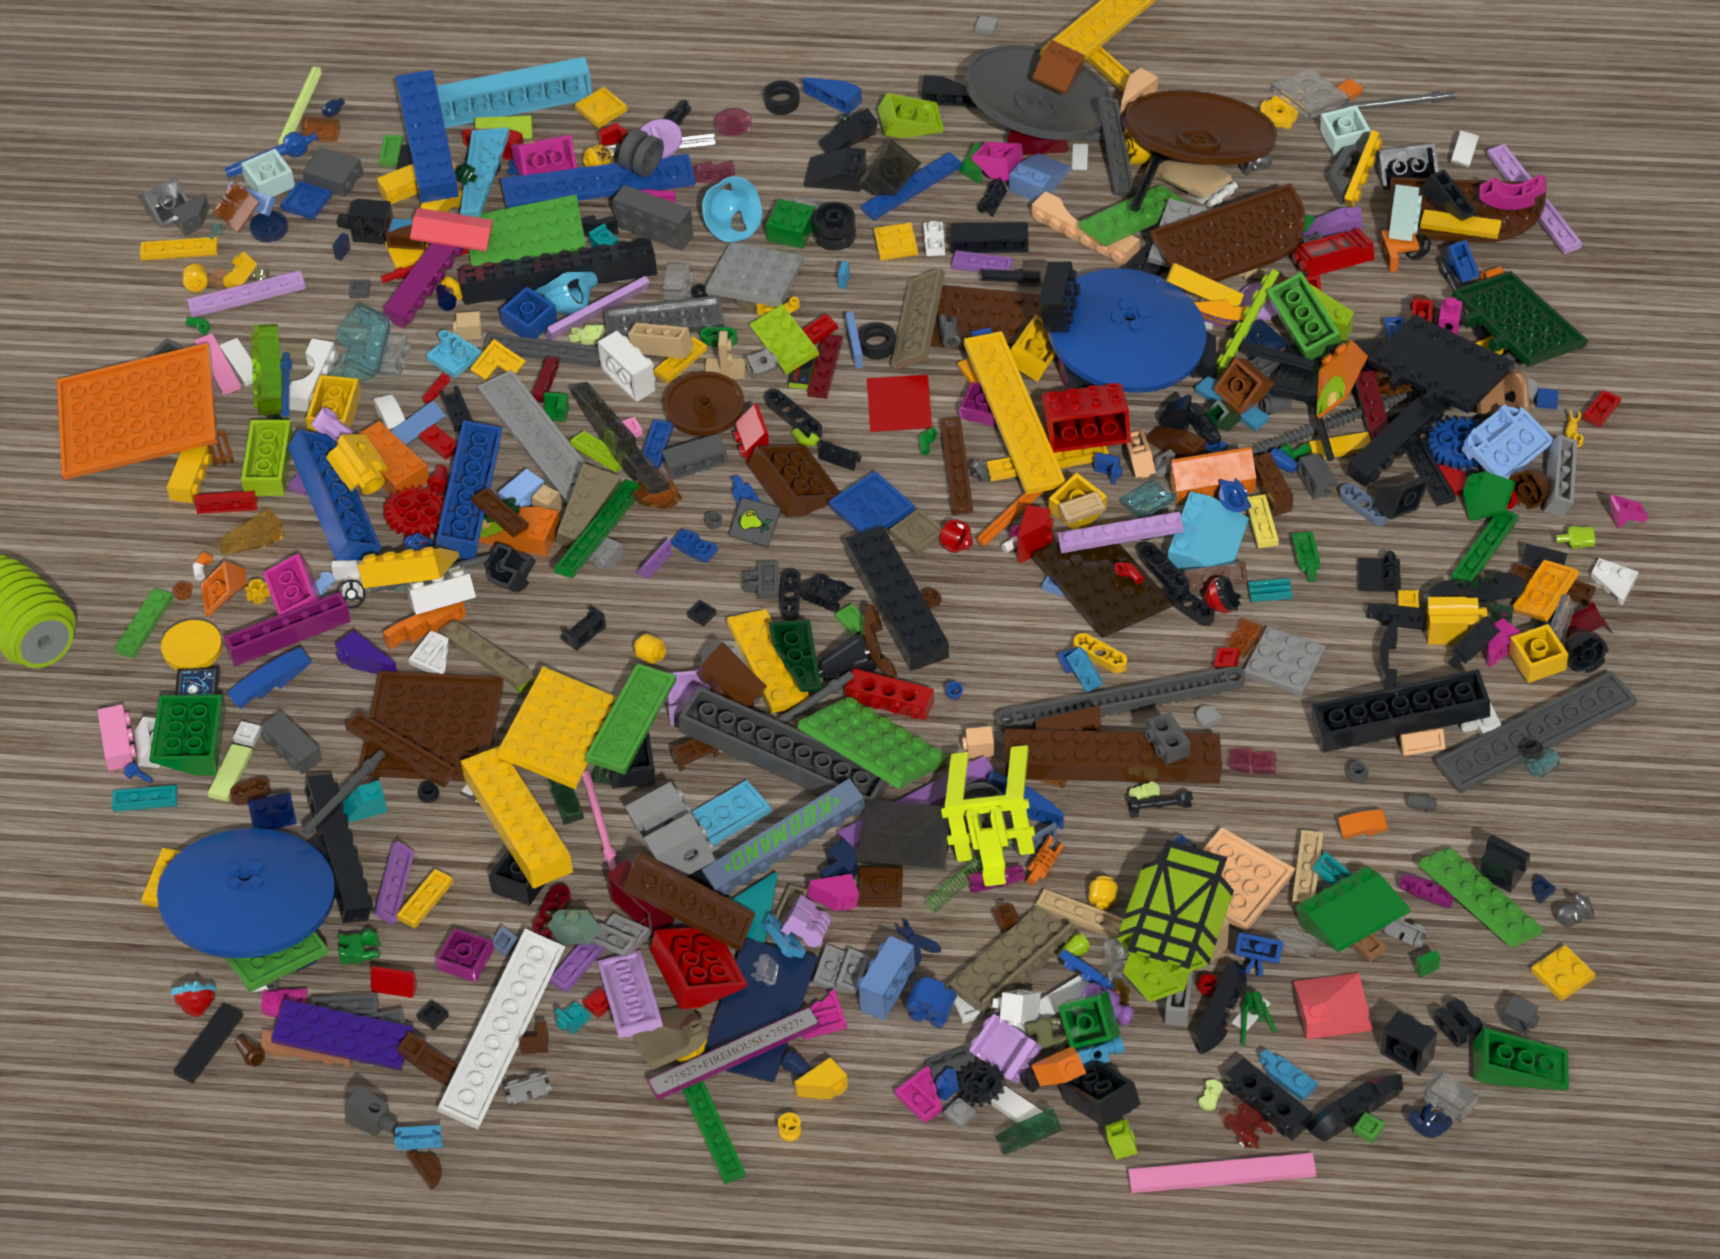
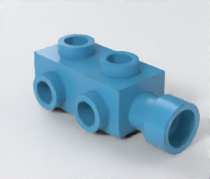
(1100, 1051)

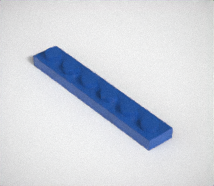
(916, 184)

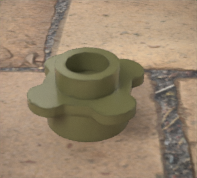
(260, 274)

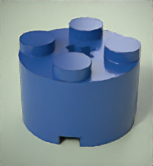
(930, 1002)

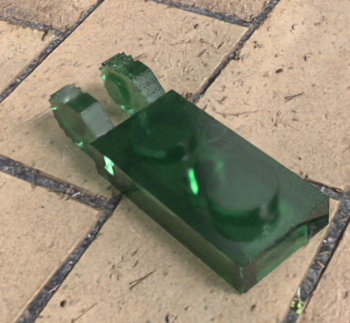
(566, 802)
(1030, 1131)

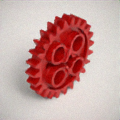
(414, 511)

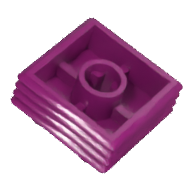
(976, 407)
(464, 954)

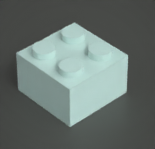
(1344, 128)
(268, 174)
(1405, 213)

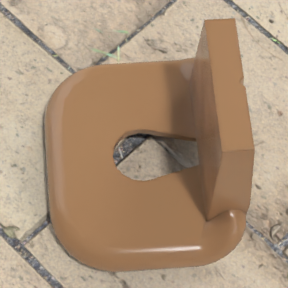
(1495, 399)

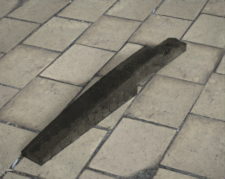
(618, 439)

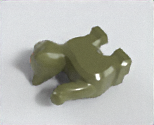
(1044, 1034)

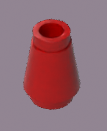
(438, 479)

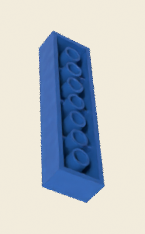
(427, 136)
(470, 474)
(336, 506)

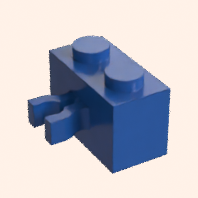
(1258, 949)

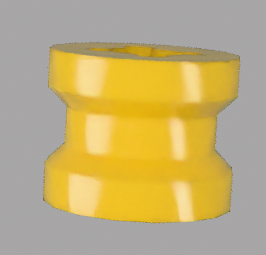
(787, 1121)

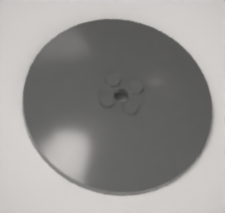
(1005, 90)

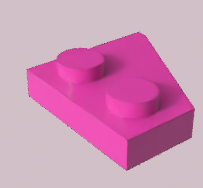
(273, 1000)
(829, 1016)

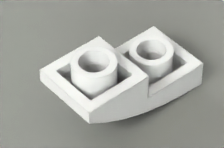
(1464, 149)
(934, 238)
(389, 411)

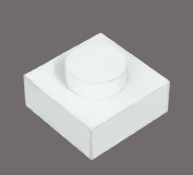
(247, 734)

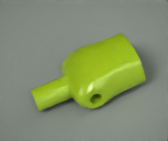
(1578, 537)

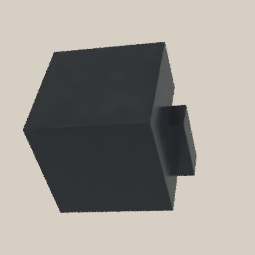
(1503, 863)

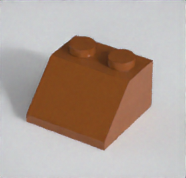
(1059, 67)
(1243, 385)

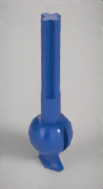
(293, 144)

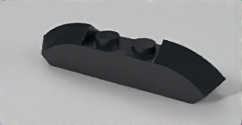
(1485, 589)
(1216, 1017)
(1354, 1104)

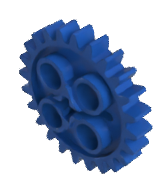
(1447, 441)

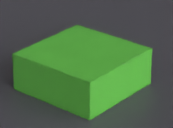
(1368, 1127)

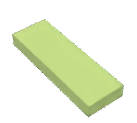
(230, 772)

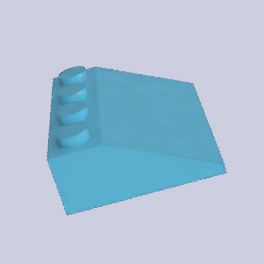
(1209, 535)

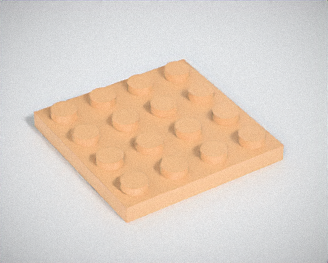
(1251, 874)

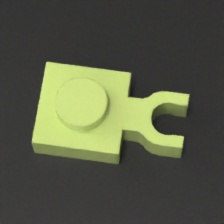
(589, 335)

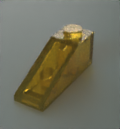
(254, 534)

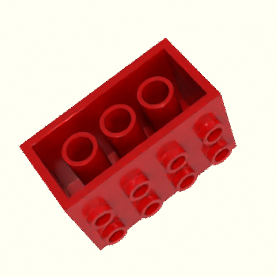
(1086, 417)

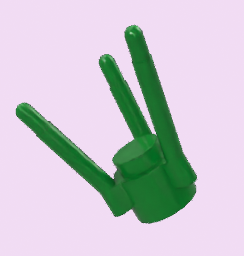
(1254, 1005)

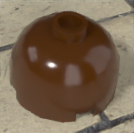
(1530, 486)

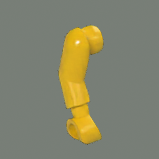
(791, 306)
(1571, 428)

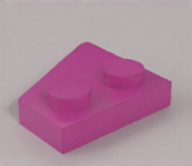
(920, 1096)

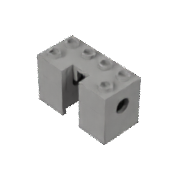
(671, 830)

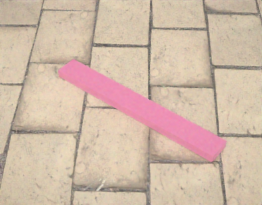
(1222, 1173)

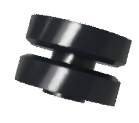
(834, 226)

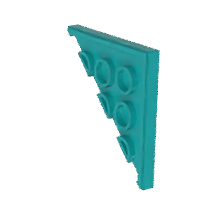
(760, 901)

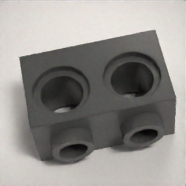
(1168, 738)

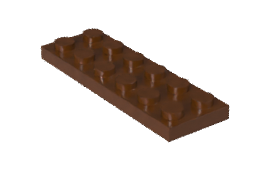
(688, 901)

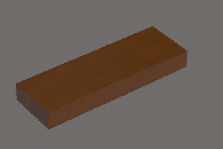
(500, 512)
(1200, 577)

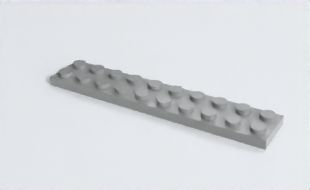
(533, 431)

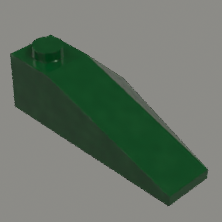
(797, 651)

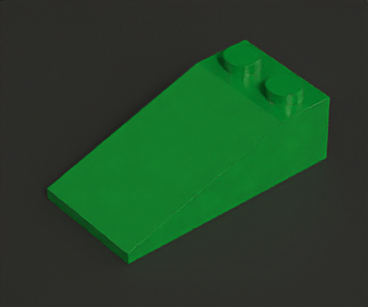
(1518, 1062)

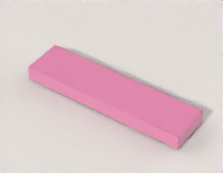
(222, 371)

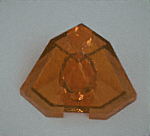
(662, 500)

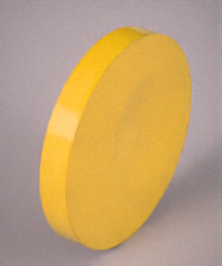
(191, 645)

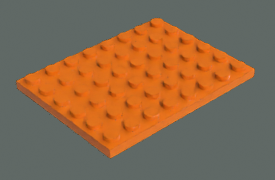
(136, 411)

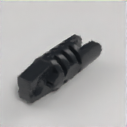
(1204, 425)

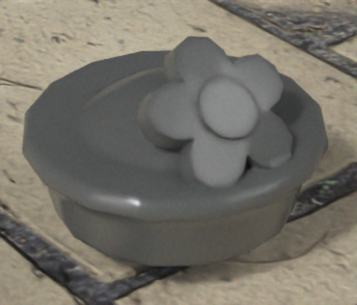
(979, 470)

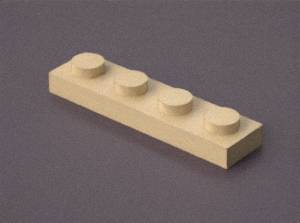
(1306, 878)

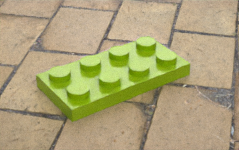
(784, 338)

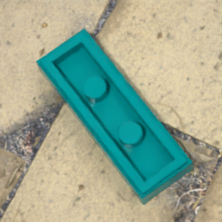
(145, 798)

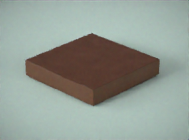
(880, 887)

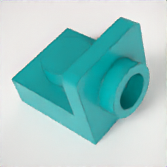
(572, 1018)

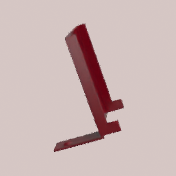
(1586, 619)

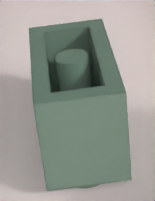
(574, 927)

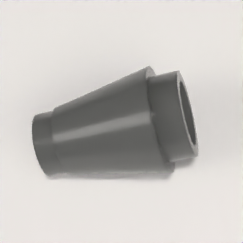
(1274, 404)

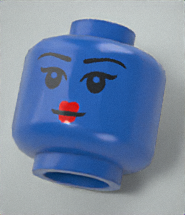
(418, 542)

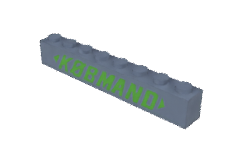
(784, 838)

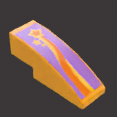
(1221, 314)

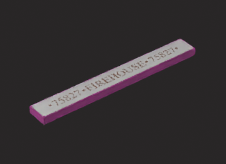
(733, 1053)

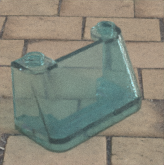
(366, 337)

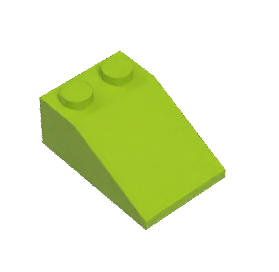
(909, 116)

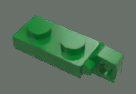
(1306, 554)

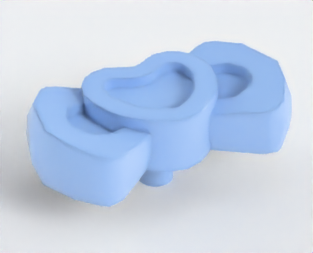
(325, 582)

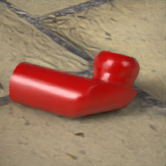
(1129, 570)

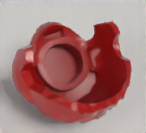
(956, 536)

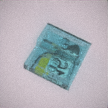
(1147, 499)

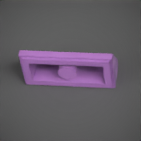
(656, 560)

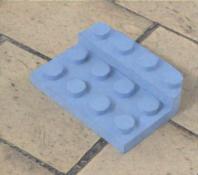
(1507, 441)

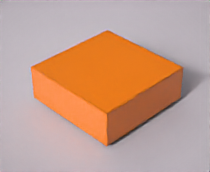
(1351, 88)

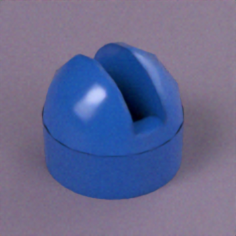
(951, 688)

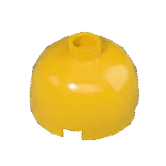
(1137, 153)

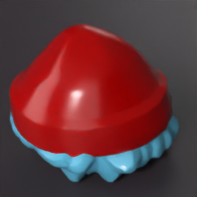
(194, 998)

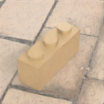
(661, 340)

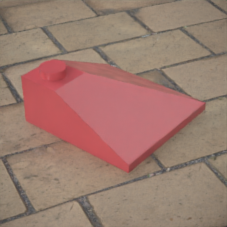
(1332, 1006)

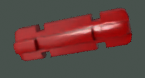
(437, 386)

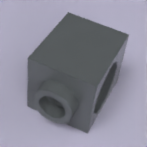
(1520, 1015)

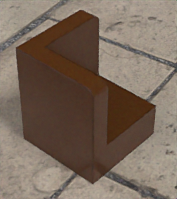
(535, 1041)

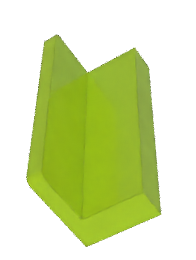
(517, 123)

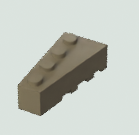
(589, 496)

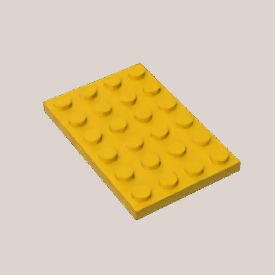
(556, 727)

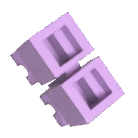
(807, 922)

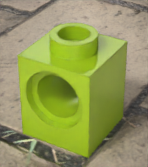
(1121, 1139)

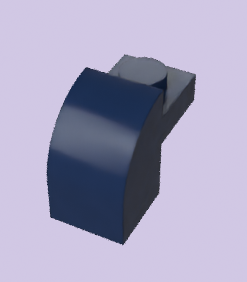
(842, 860)

